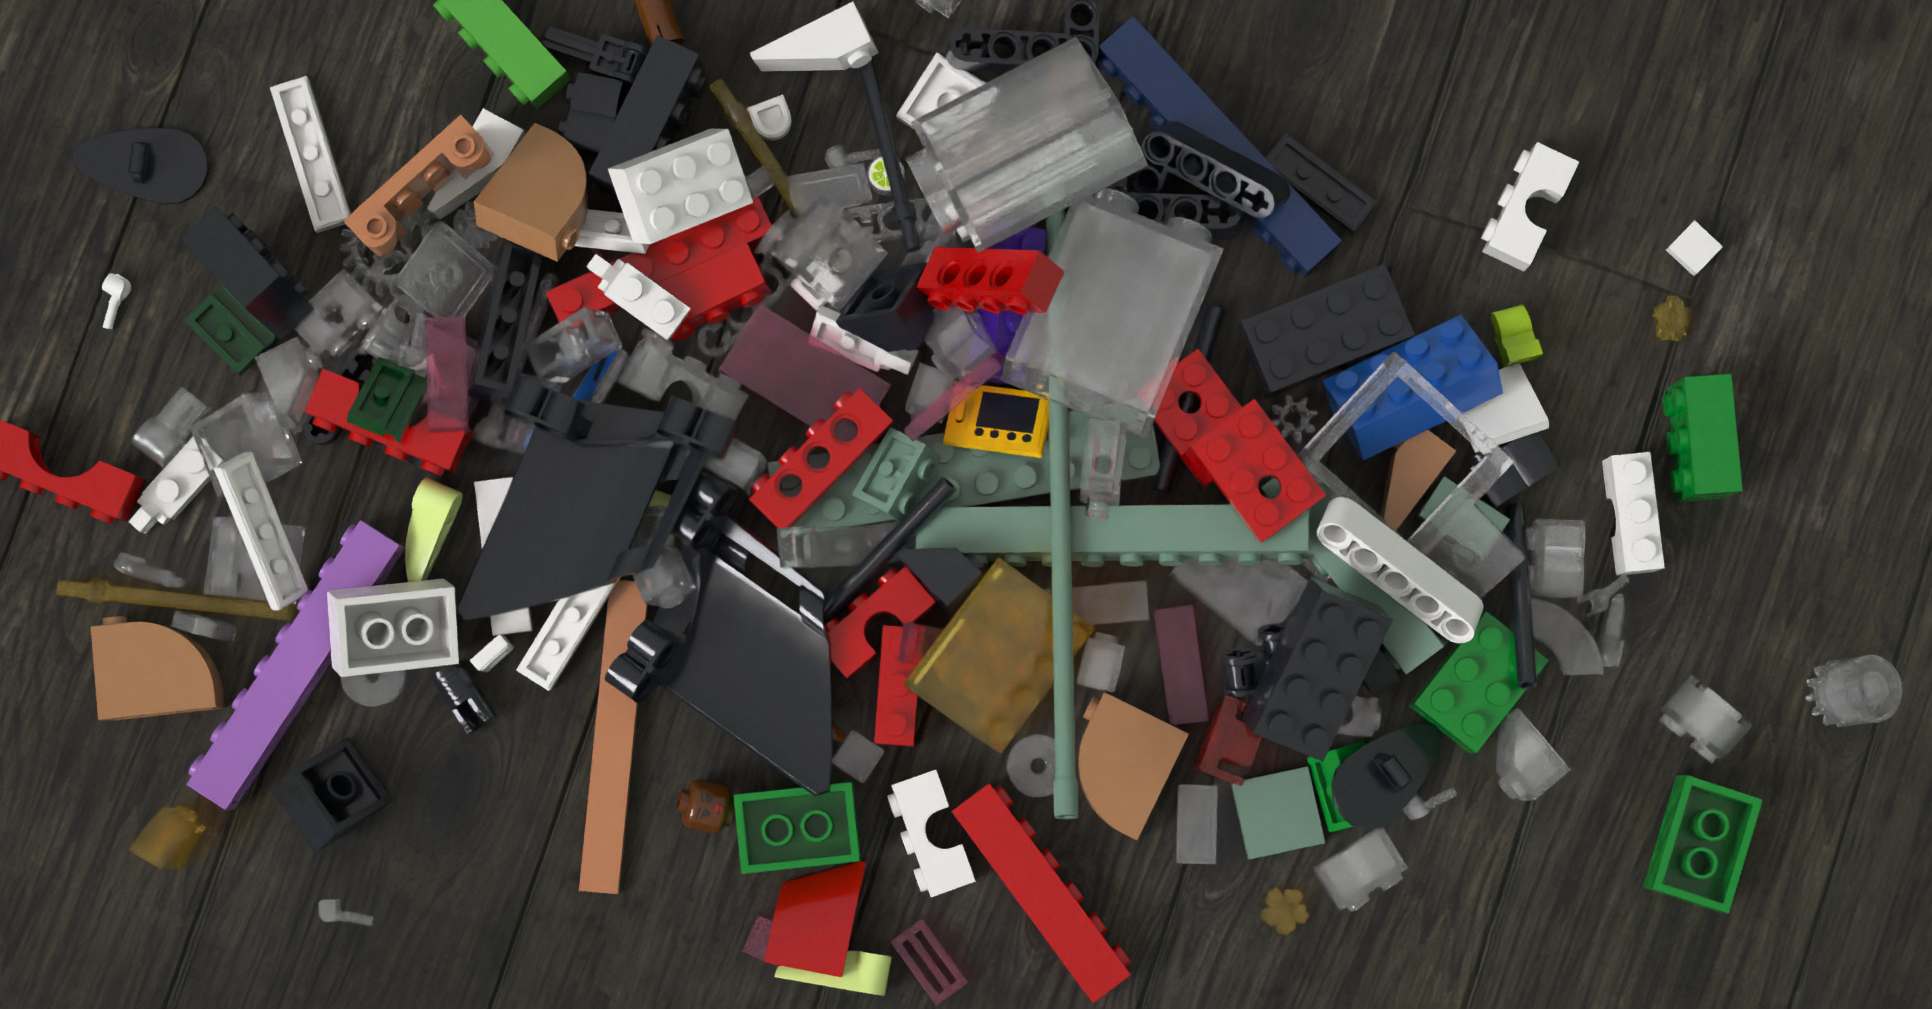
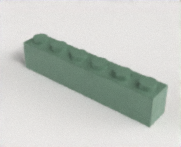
(1408, 637)

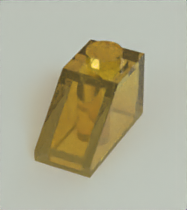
(168, 838)

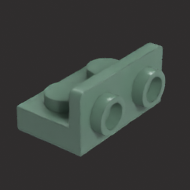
(897, 474)

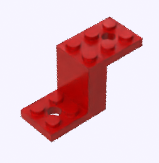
(1235, 449)

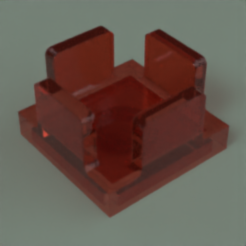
(1227, 741)

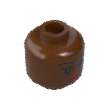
(706, 806)

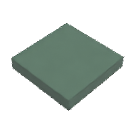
(1278, 813)

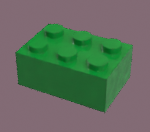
(1703, 438)
(1474, 686)
(796, 828)
(1702, 843)

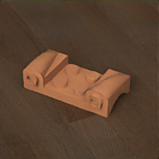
(454, 148)

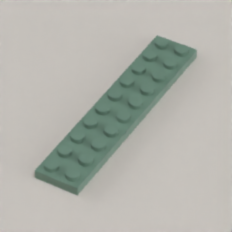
(977, 475)

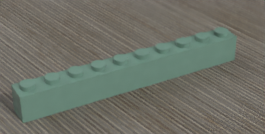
(1126, 536)

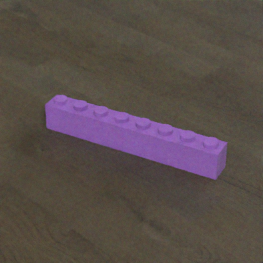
(289, 673)

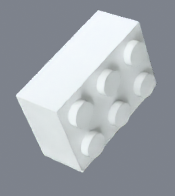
(680, 185)
(392, 627)

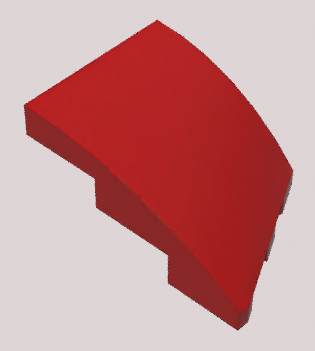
(816, 920)

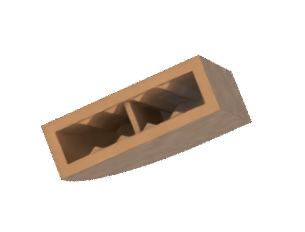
(537, 195)
(151, 671)
(1125, 762)

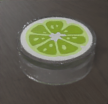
(878, 178)

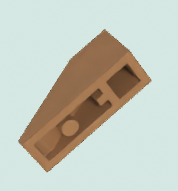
(1411, 473)

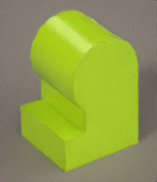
(1515, 336)

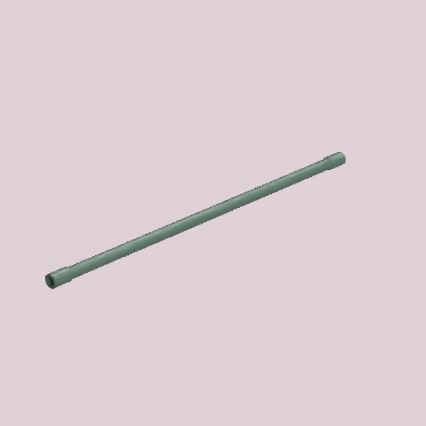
(1065, 782)

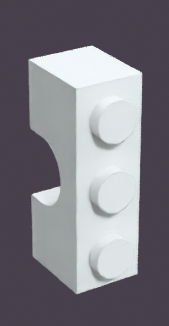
(1513, 235)
(1637, 534)
(916, 802)

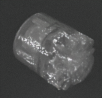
(1855, 691)

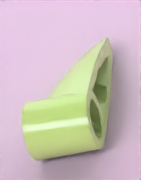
(429, 525)
(861, 973)

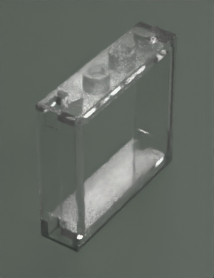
(1459, 500)

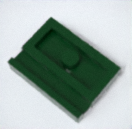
(230, 330)
(388, 399)

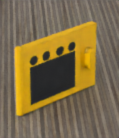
(1000, 422)

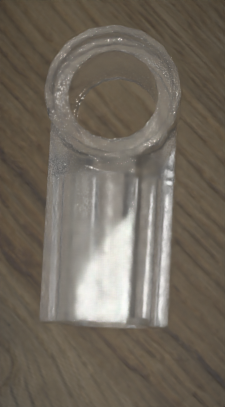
(164, 436)

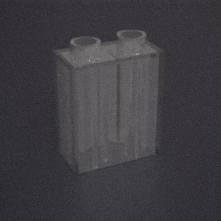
(1023, 146)
(1116, 312)

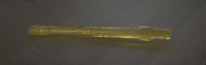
(738, 117)
(100, 592)

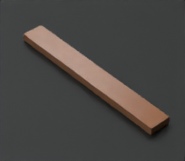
(611, 752)

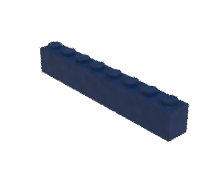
(1172, 95)

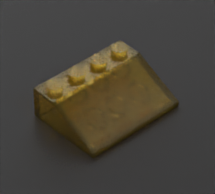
(994, 657)

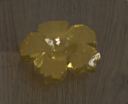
(1672, 319)
(1284, 910)

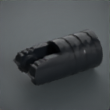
(458, 689)

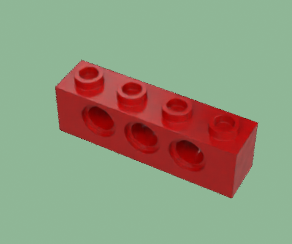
(990, 280)
(871, 425)

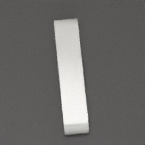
(1400, 570)

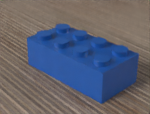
(1447, 357)

